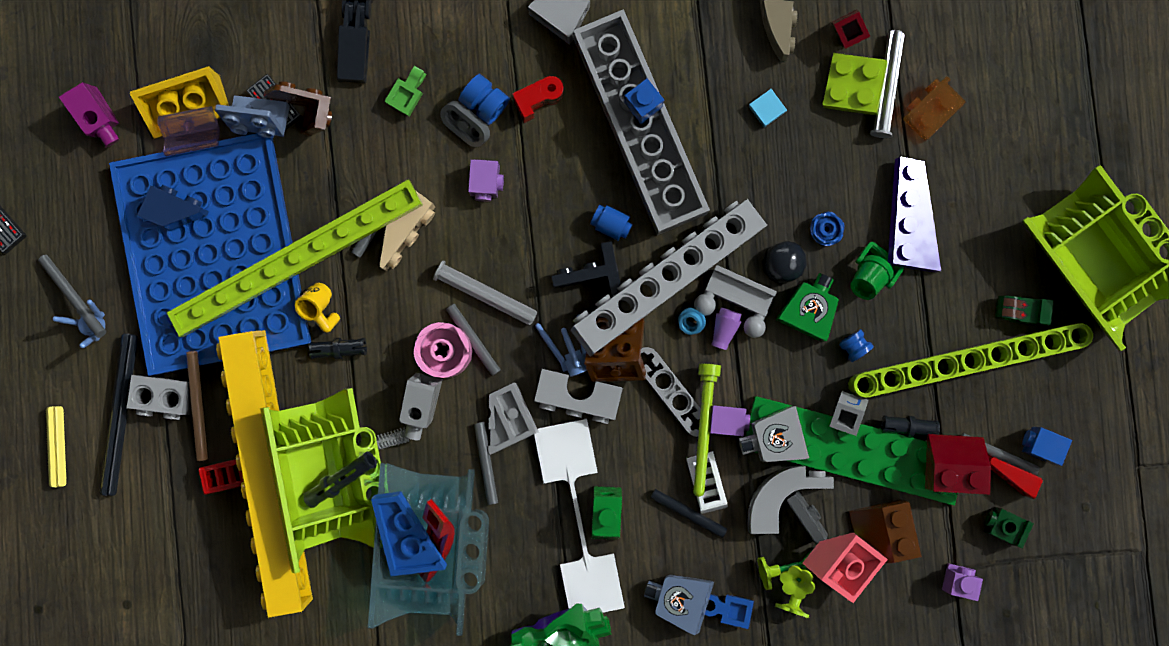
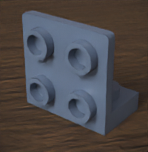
(255, 116)

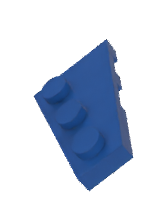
(404, 537)

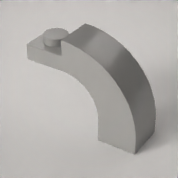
(768, 497)

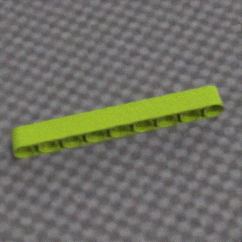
(982, 360)

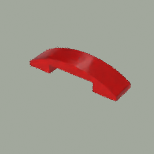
(440, 531)

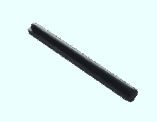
(118, 415)

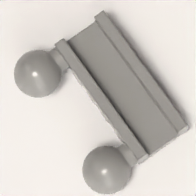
(740, 292)

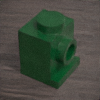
(1018, 531)

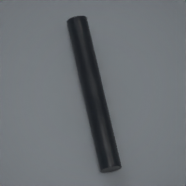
(688, 513)

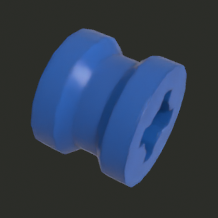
(856, 345)

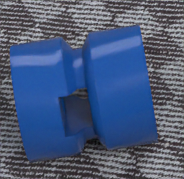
(486, 101)

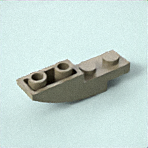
(778, 21)

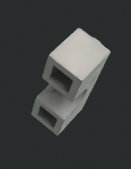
(601, 404)

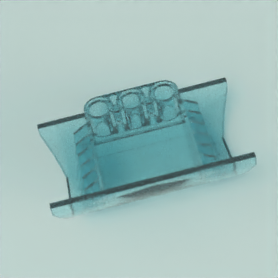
(447, 589)

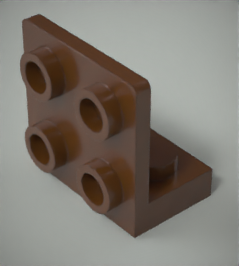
(620, 358)

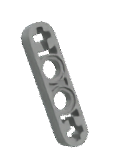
(673, 390)

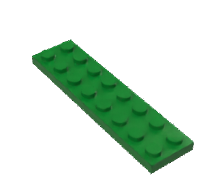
(869, 456)

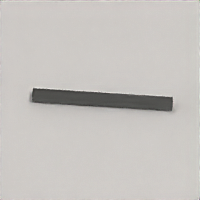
(72, 296)

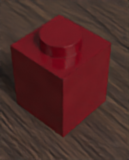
(851, 28)

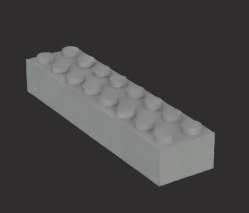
(649, 148)

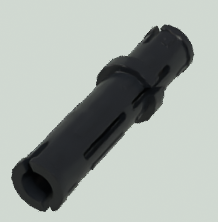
(317, 494)

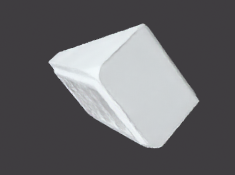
(714, 505)

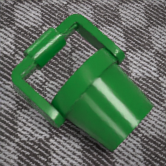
(873, 272)

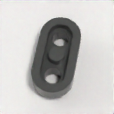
(465, 123)

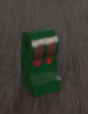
(1024, 310)

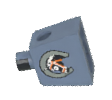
(681, 600)

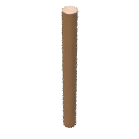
(197, 405)

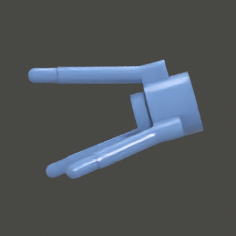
(83, 327)
(574, 360)

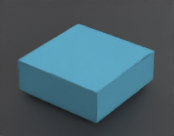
(767, 108)

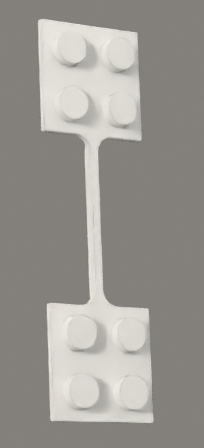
(566, 454)

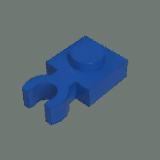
(734, 610)

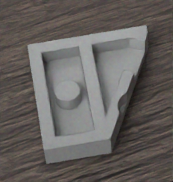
(509, 418)

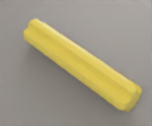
(56, 446)

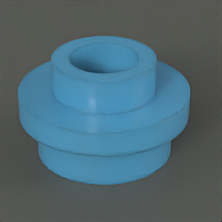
(689, 327)

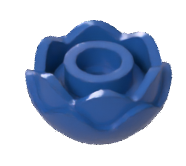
(835, 226)

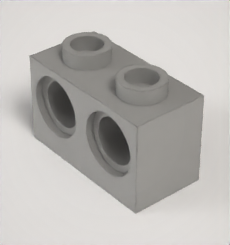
(160, 391)

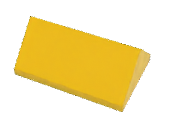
(179, 94)

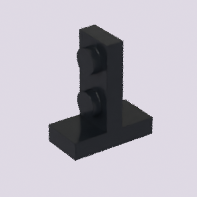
(592, 272)

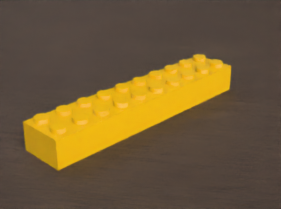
(252, 387)

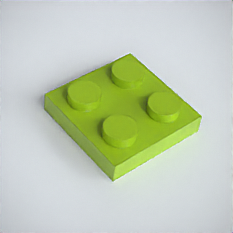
(855, 84)

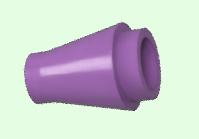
(725, 327)

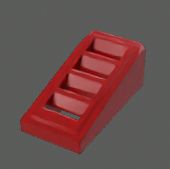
(207, 479)
(1021, 480)

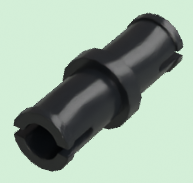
(338, 348)
(909, 426)

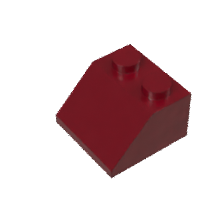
(957, 464)

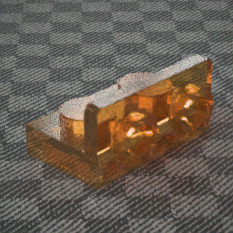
(934, 109)

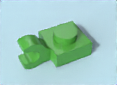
(405, 95)

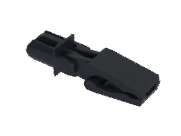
(354, 41)

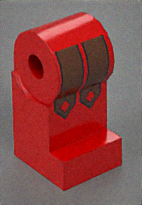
(537, 95)

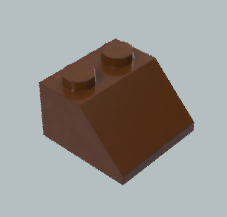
(888, 530)

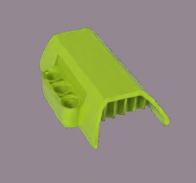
(1106, 252)
(314, 444)

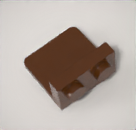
(316, 110)

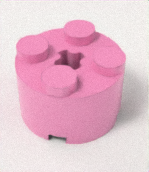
(428, 345)

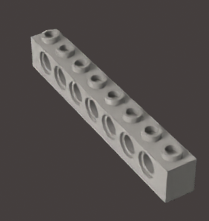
(747, 224)

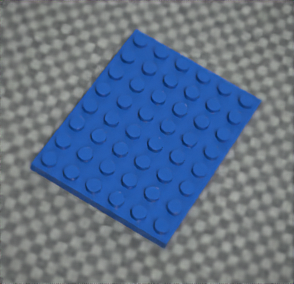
(243, 226)

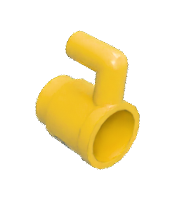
(313, 302)

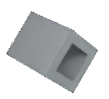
(849, 413)

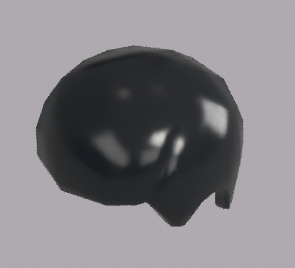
(784, 262)

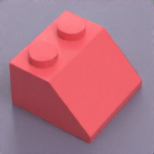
(845, 564)

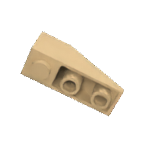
(403, 233)

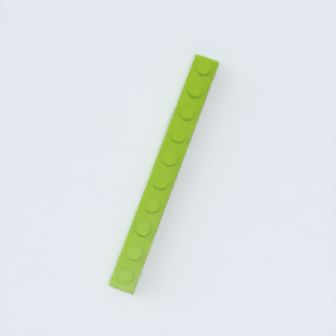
(294, 258)

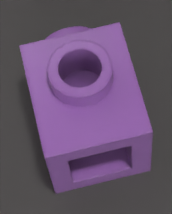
(485, 180)

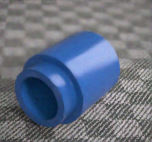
(611, 222)

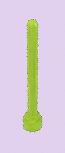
(709, 375)

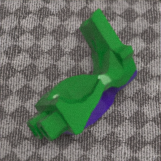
(565, 628)

